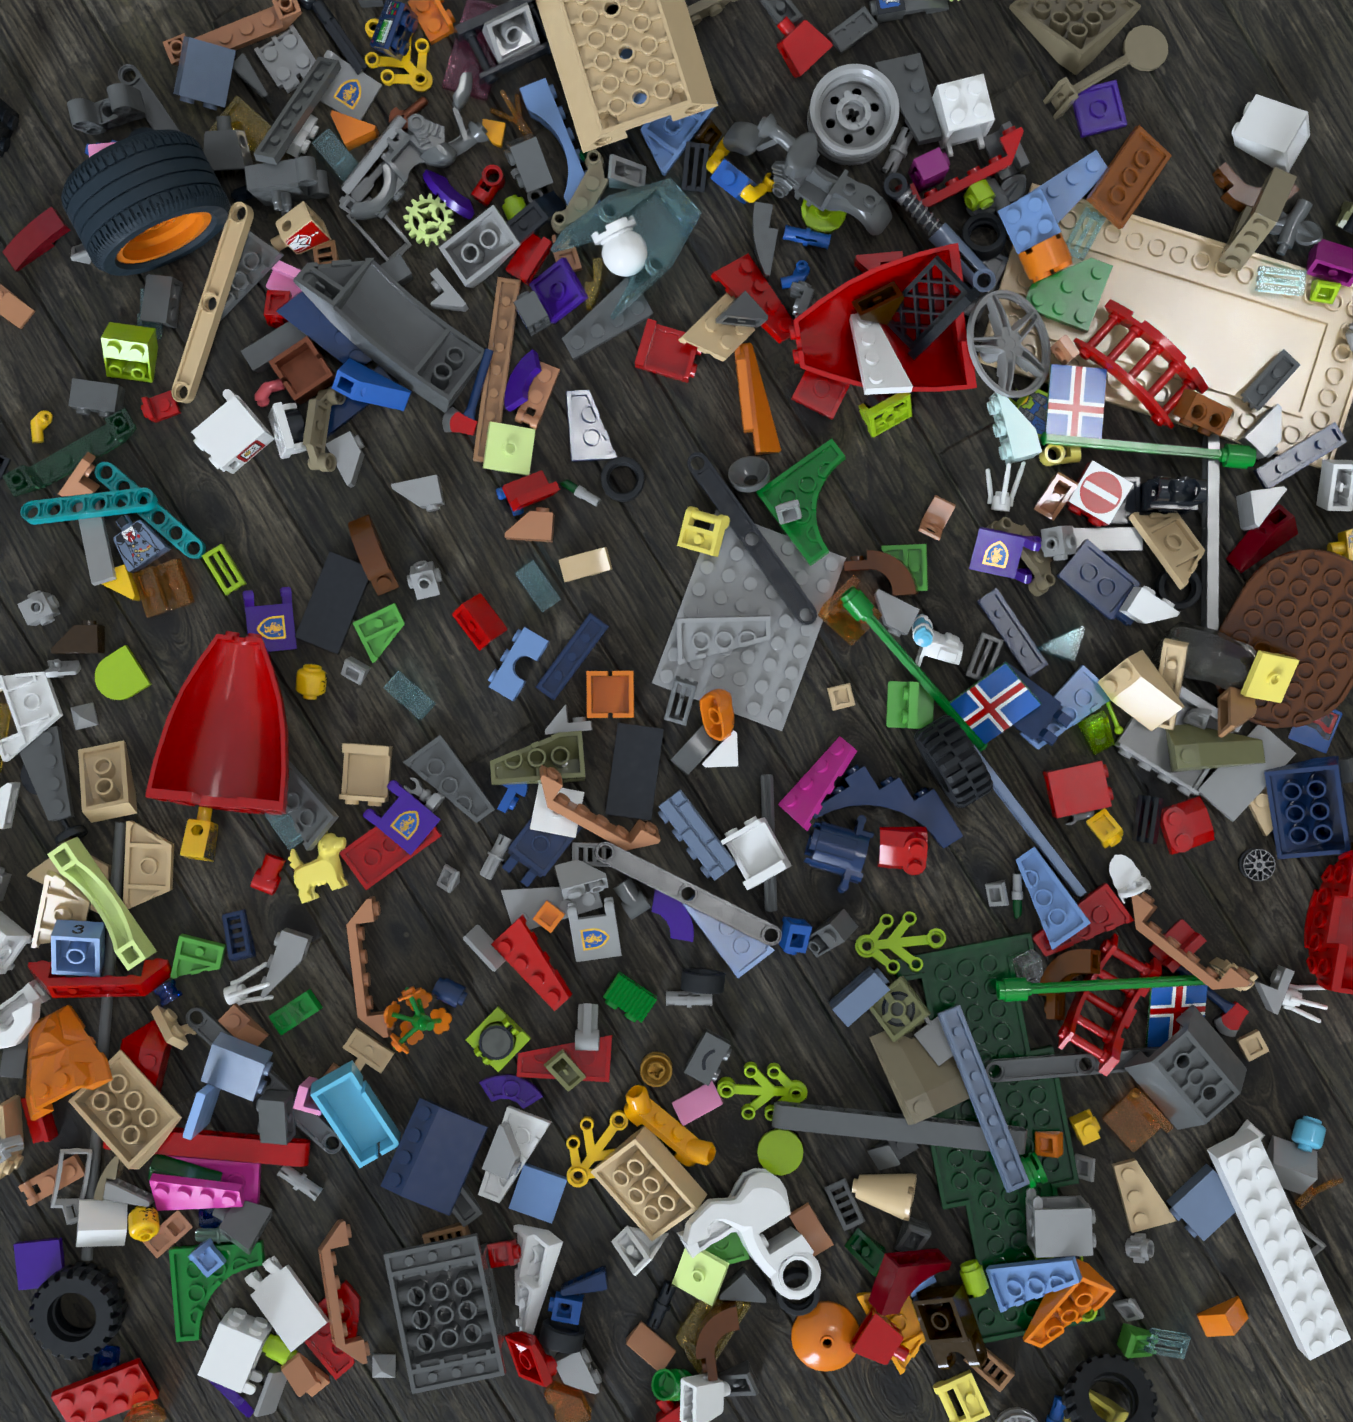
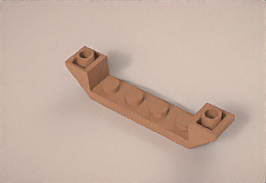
(244, 31)
(641, 834)
(1143, 909)
(364, 1003)
(353, 1346)

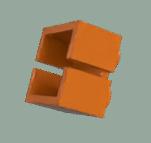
(610, 694)

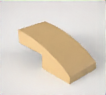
(585, 564)

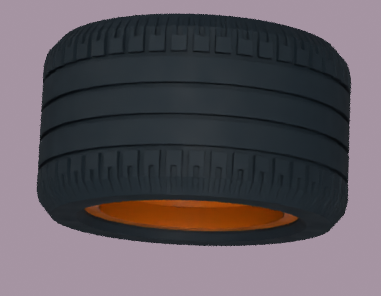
(145, 202)

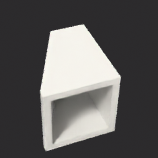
(1272, 132)

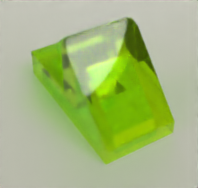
(1097, 732)

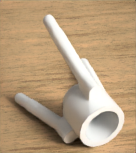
(1002, 500)
(237, 993)
(1294, 998)

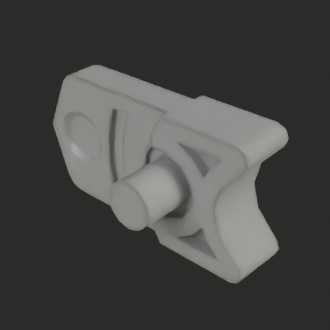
(60, 668)

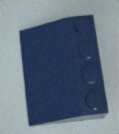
(1308, 808)
(434, 1156)

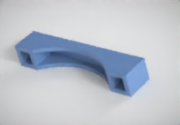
(542, 107)

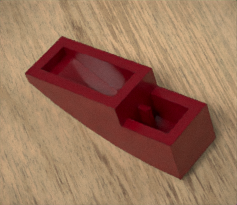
(35, 239)

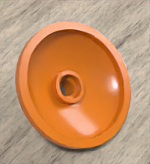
(824, 1322)

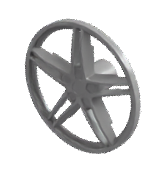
(1006, 344)

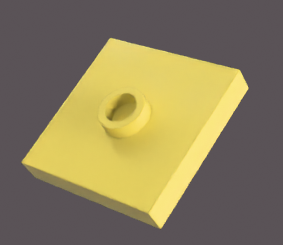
(1269, 676)

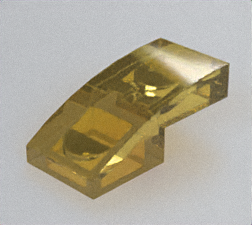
(593, 288)

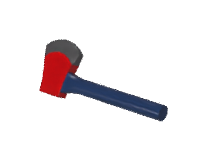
(465, 423)
(1232, 1015)

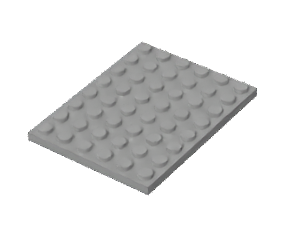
(767, 673)

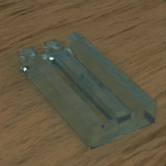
(1093, 216)
(1278, 289)
(1153, 1340)

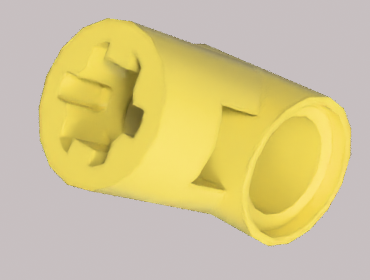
(1072, 453)

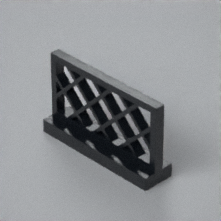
(945, 317)

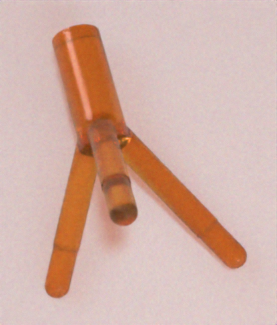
(517, 119)
(1302, 1201)

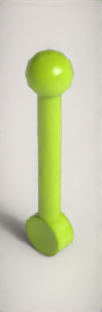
(1118, 729)

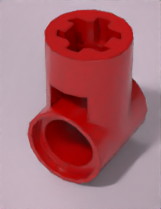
(480, 194)
(267, 877)

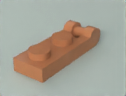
(538, 396)
(71, 1171)

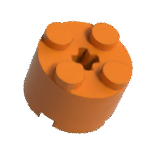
(1046, 256)

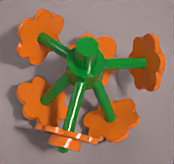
(414, 1026)

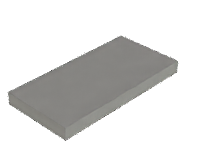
(1237, 786)

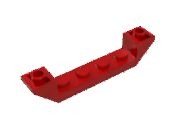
(1009, 143)
(153, 975)

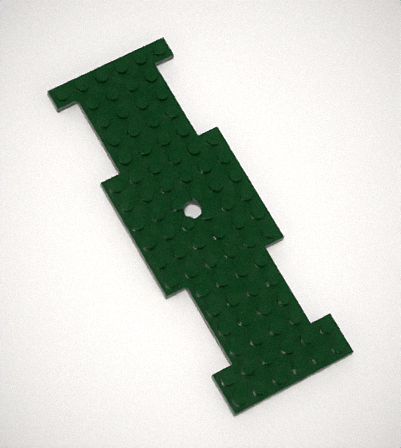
(970, 1177)

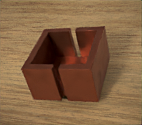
(304, 369)

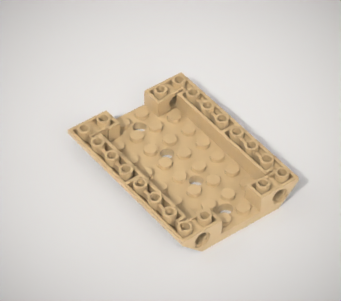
(603, 85)

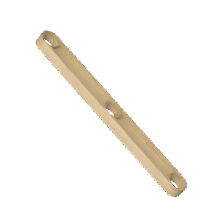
(217, 287)

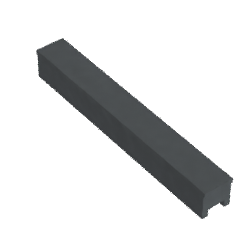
(287, 335)

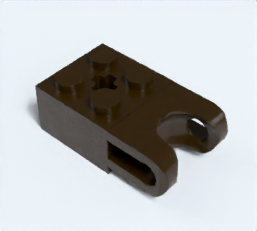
(950, 1325)

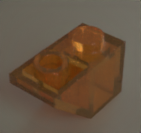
(568, 1403)

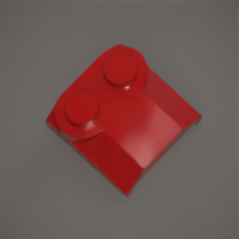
(1186, 825)
(903, 849)
(530, 1358)

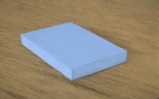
(201, 1111)

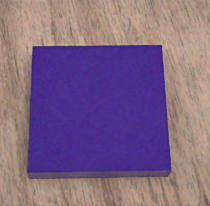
(1099, 109)
(559, 290)
(37, 1261)

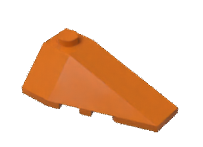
(1068, 1305)

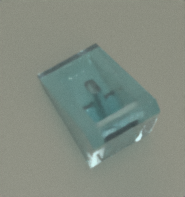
(1065, 645)

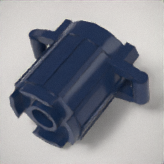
(839, 850)

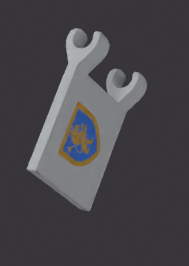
(350, 92)
(594, 935)

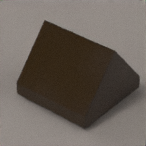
(708, 134)

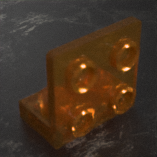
(840, 619)
(1136, 1119)

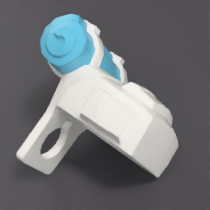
(934, 644)

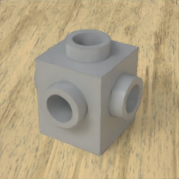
(1058, 542)
(424, 579)
(39, 608)

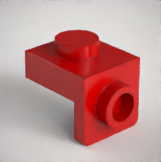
(504, 1253)

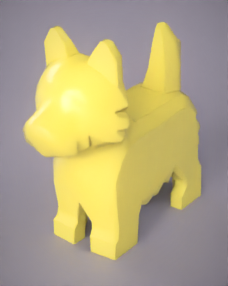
(323, 870)

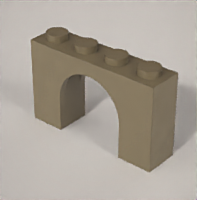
(1257, 222)

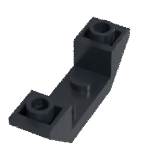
(535, 216)

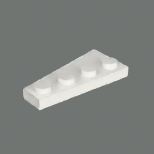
(876, 359)
(528, 1131)

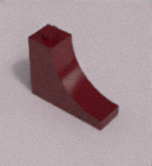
(900, 1276)

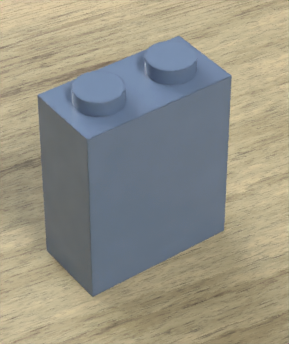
(204, 73)
(859, 995)
(237, 1066)
(1202, 1203)

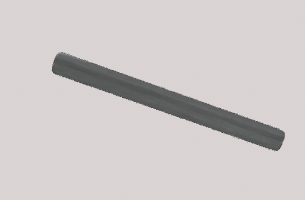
(767, 806)

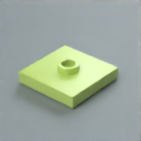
(509, 448)
(701, 1275)

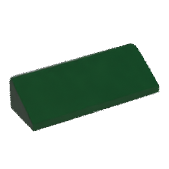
(170, 1166)

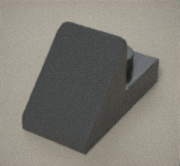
(888, 1153)

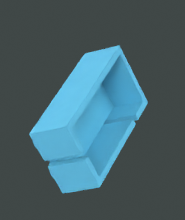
(355, 1113)

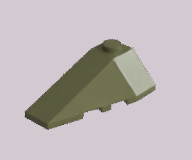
(1202, 749)
(559, 751)

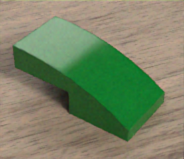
(295, 1012)

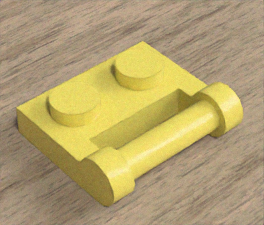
(699, 538)
(967, 1394)

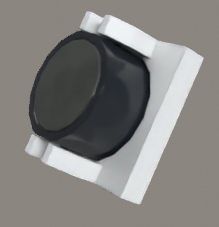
(287, 429)

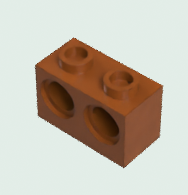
(1203, 410)

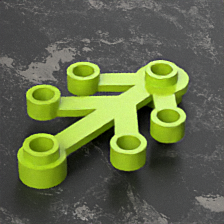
(896, 943)
(765, 1089)

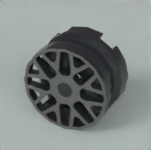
(1256, 864)

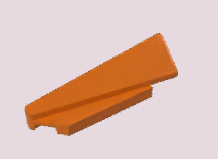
(754, 403)

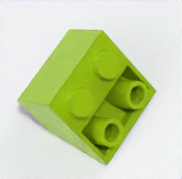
(130, 351)

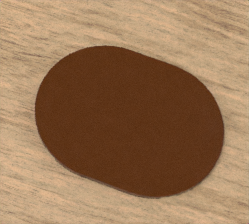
(1303, 611)

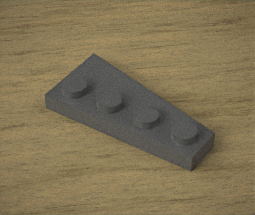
(448, 775)

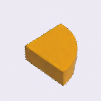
(495, 132)

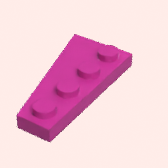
(807, 795)
(233, 1172)
(192, 1193)

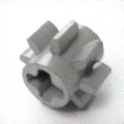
(1139, 1248)

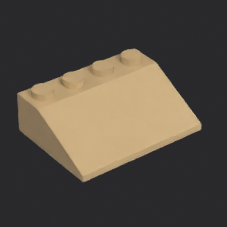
(127, 1113)
(649, 1183)

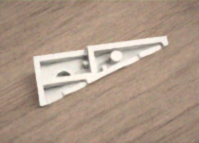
(534, 1271)

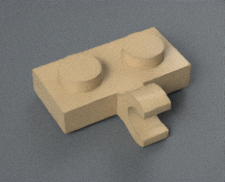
(170, 1029)
(368, 1051)

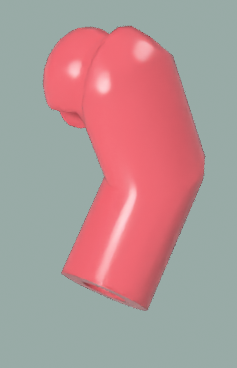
(265, 391)

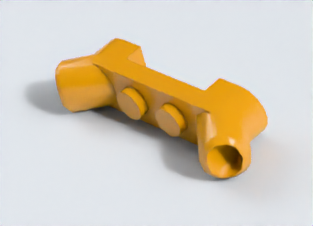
(688, 1147)

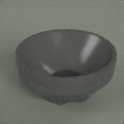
(749, 468)

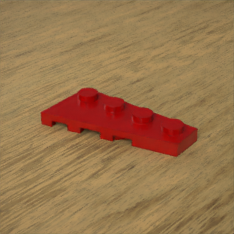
(745, 276)
(1103, 912)

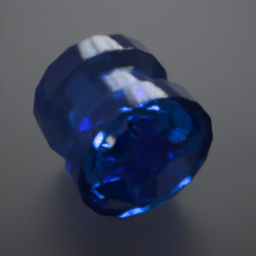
(167, 992)

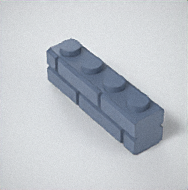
(697, 835)

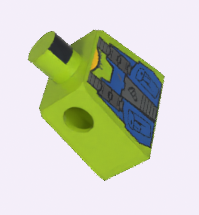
(1033, 408)

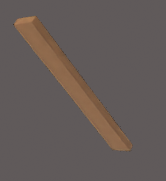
(501, 343)

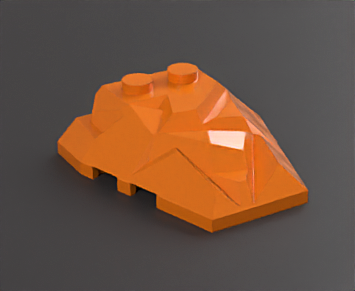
(61, 1061)

